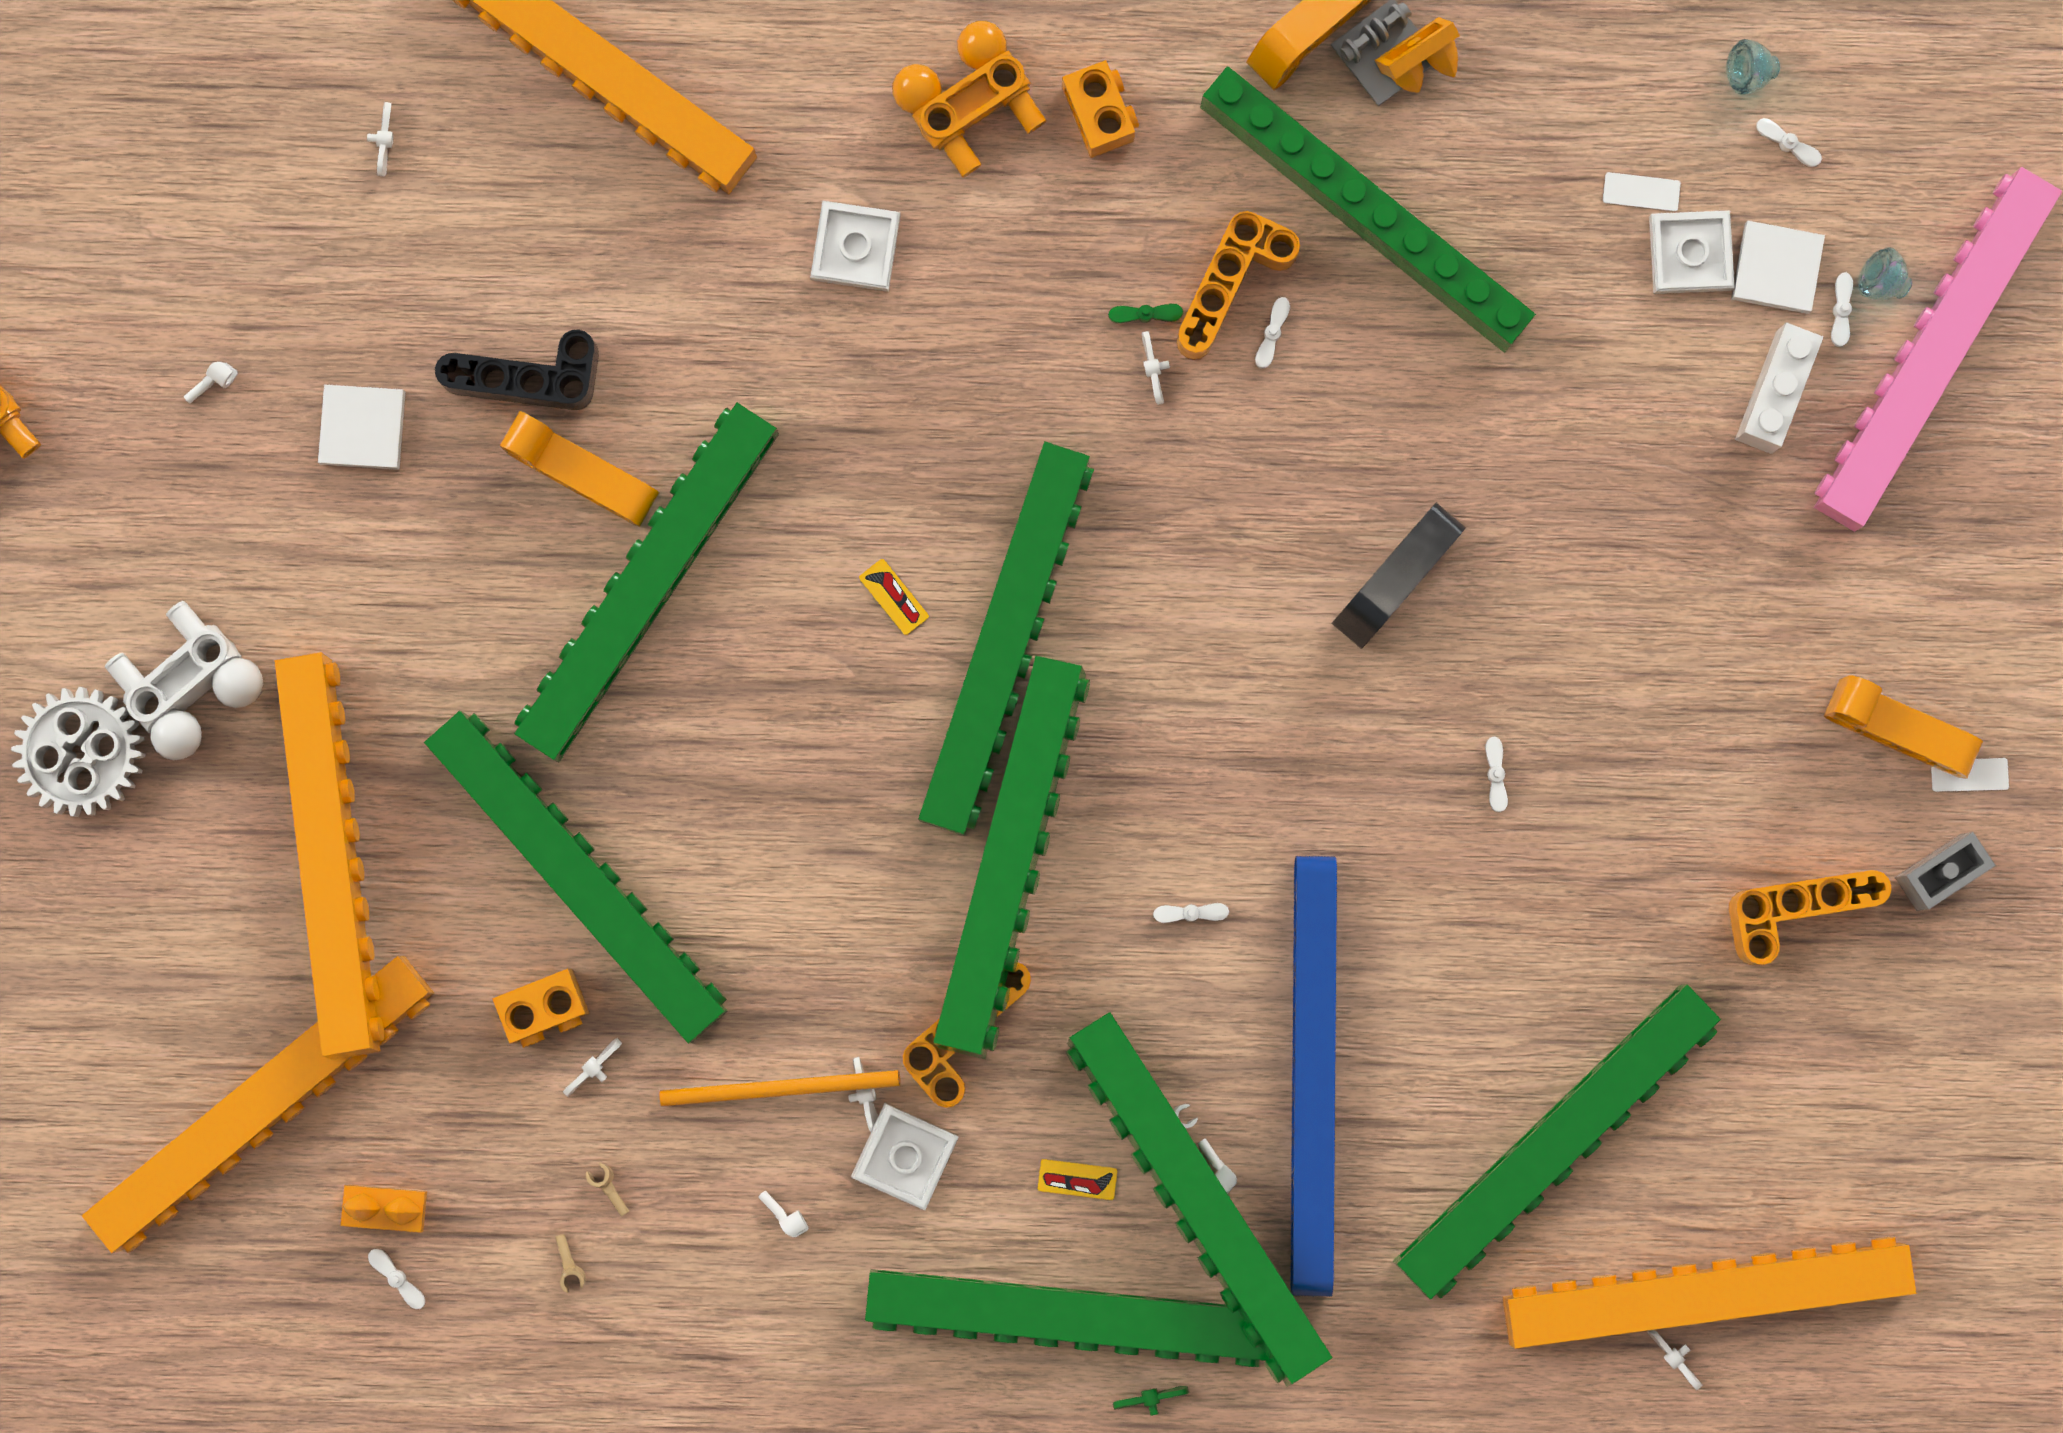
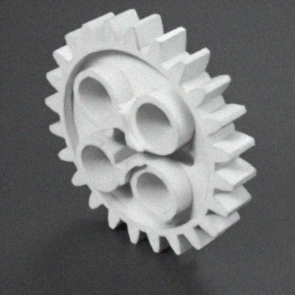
(49, 732)

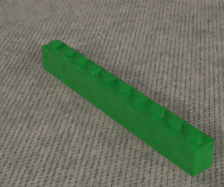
(1366, 209)
(647, 581)
(1004, 639)
(1011, 857)
(575, 875)
(1557, 1141)
(1198, 1200)
(1058, 1315)

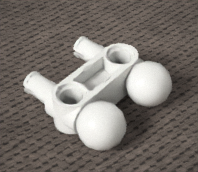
(183, 681)

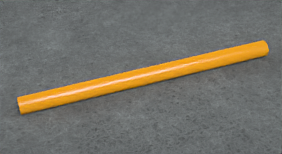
(780, 1088)

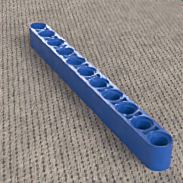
(1313, 1076)

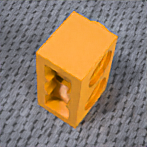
(1092, 110)
(538, 998)

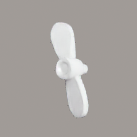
(383, 139)
(1789, 142)
(1842, 309)
(1272, 333)
(1153, 367)
(1496, 774)
(1191, 913)
(593, 1067)
(865, 1097)
(396, 1278)
(1675, 1358)

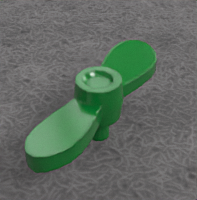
(1146, 313)
(1151, 1398)

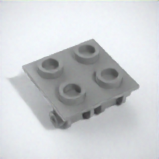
(1372, 39)

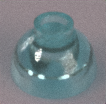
(1750, 67)
(1884, 276)

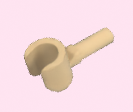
(609, 1189)
(568, 1264)

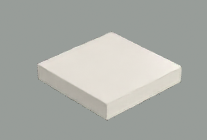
(855, 246)
(1691, 252)
(1778, 267)
(361, 427)
(904, 1156)

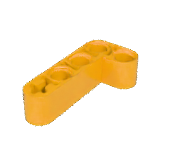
(1297, 35)
(1227, 286)
(578, 469)
(1864, 710)
(1809, 904)
(940, 1066)

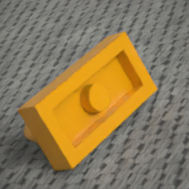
(1433, 43)
(383, 1208)

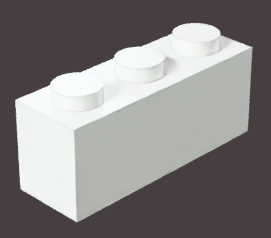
(1779, 388)

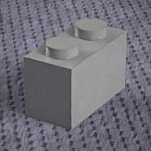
(1945, 871)

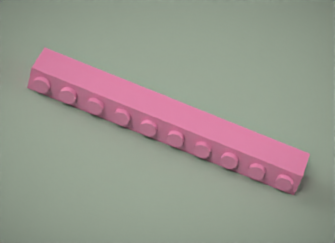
(1937, 348)

